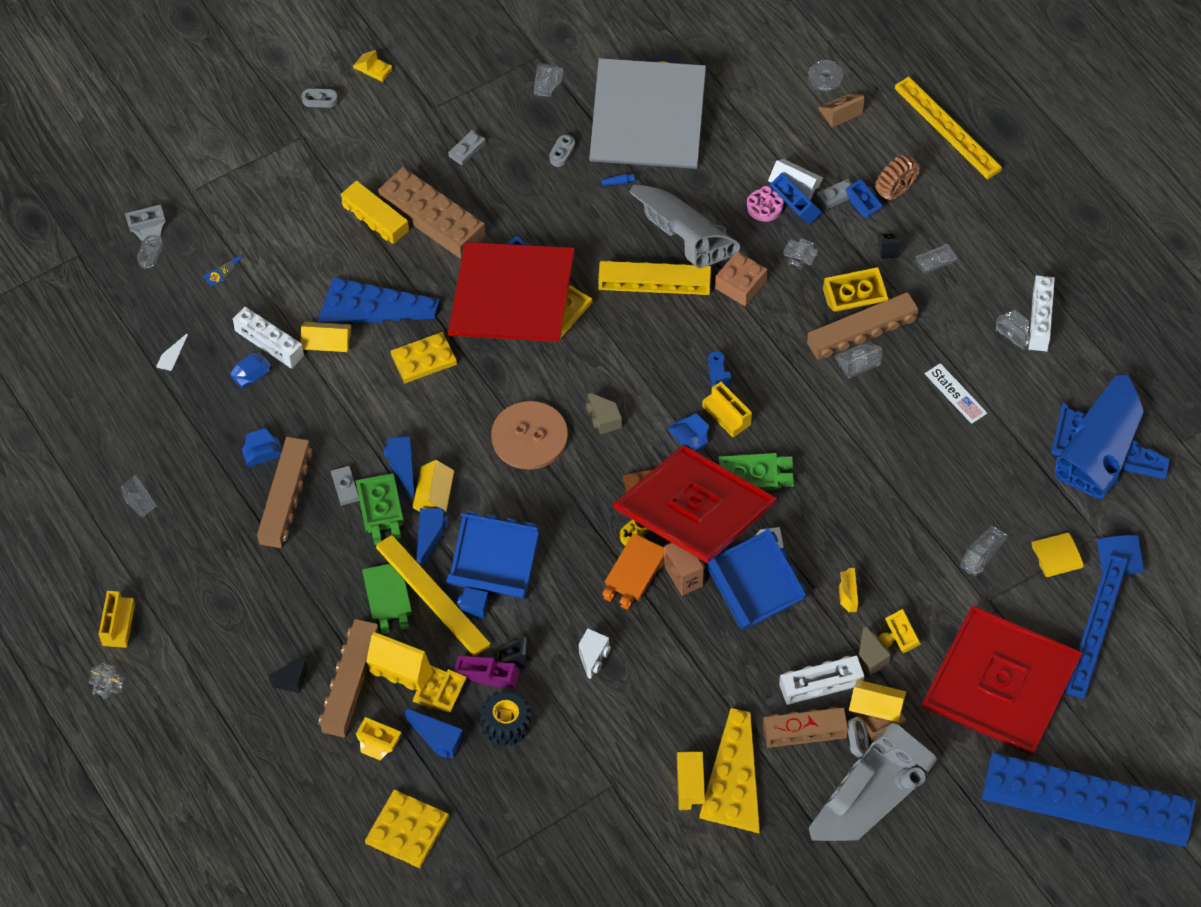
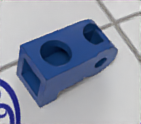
(716, 369)

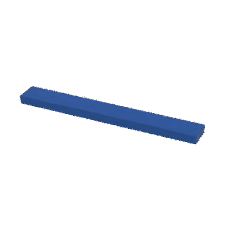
(1097, 625)

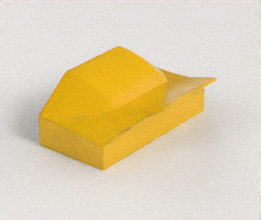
(848, 590)
(376, 738)

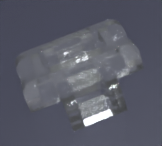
(798, 252)
(107, 681)

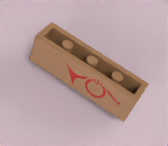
(805, 727)

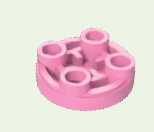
(764, 204)

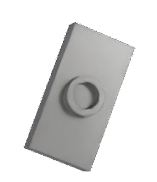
(345, 485)

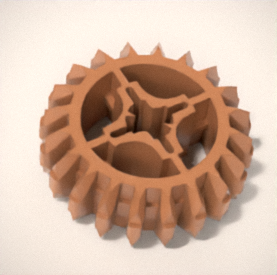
(897, 177)

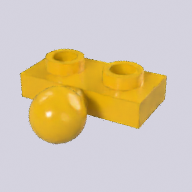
(901, 632)

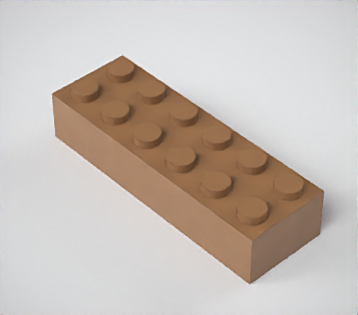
(431, 212)

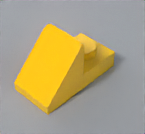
(372, 66)

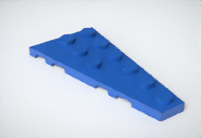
(369, 304)
(1137, 460)

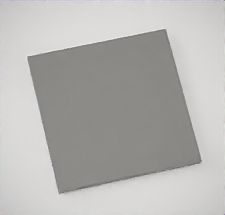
(647, 113)

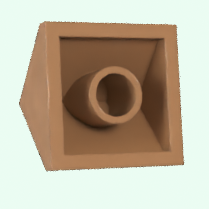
(842, 109)

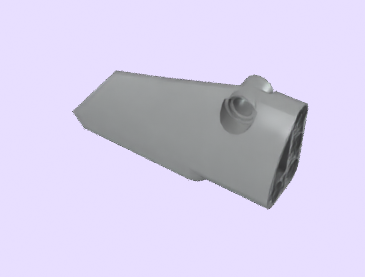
(703, 240)
(873, 786)

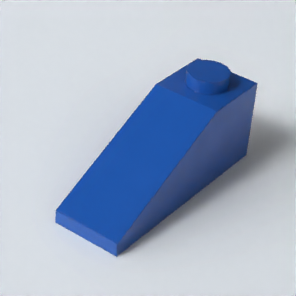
(795, 198)
(400, 459)
(430, 532)
(438, 735)

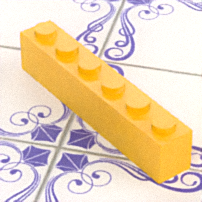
(654, 278)

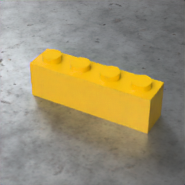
(374, 212)

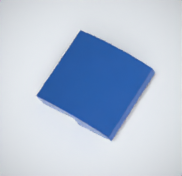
(1122, 546)

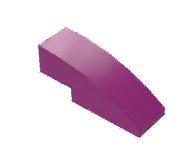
(487, 671)

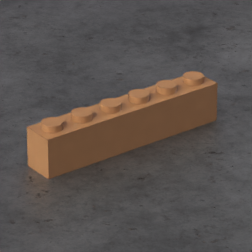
(862, 326)
(284, 492)
(348, 680)

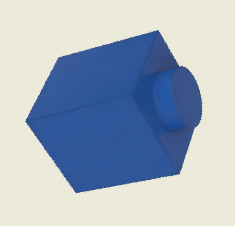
(473, 602)

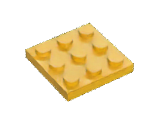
(407, 828)

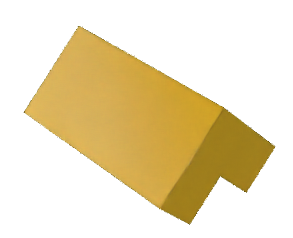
(325, 336)
(727, 410)
(433, 486)
(116, 620)
(877, 701)
(690, 779)

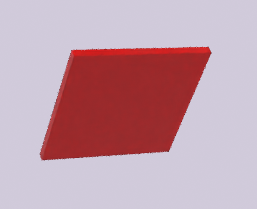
(511, 292)
(695, 503)
(1002, 680)

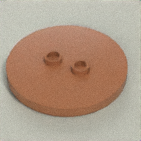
(529, 435)

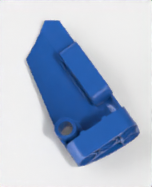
(1102, 440)

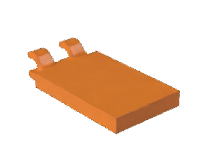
(633, 570)

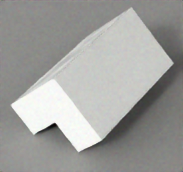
(802, 178)

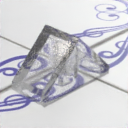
(137, 496)

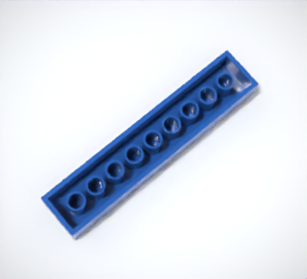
(1089, 799)

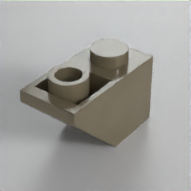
(604, 413)
(872, 654)

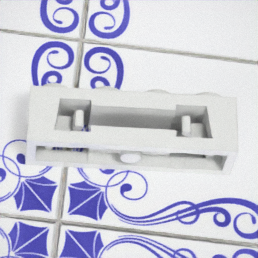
(1041, 313)
(268, 337)
(820, 679)

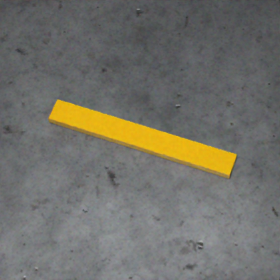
(948, 128)
(433, 595)

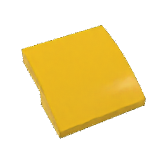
(1057, 554)
(440, 690)

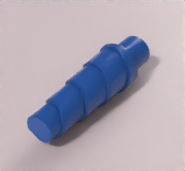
(621, 179)

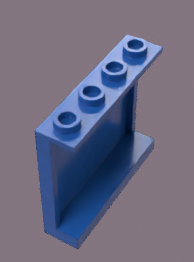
(494, 555)
(756, 579)

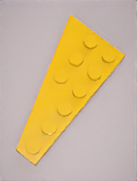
(732, 785)

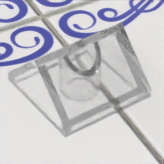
(859, 359)

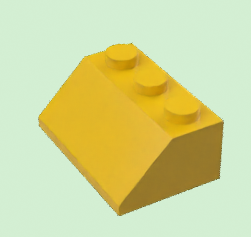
(854, 289)
(398, 662)

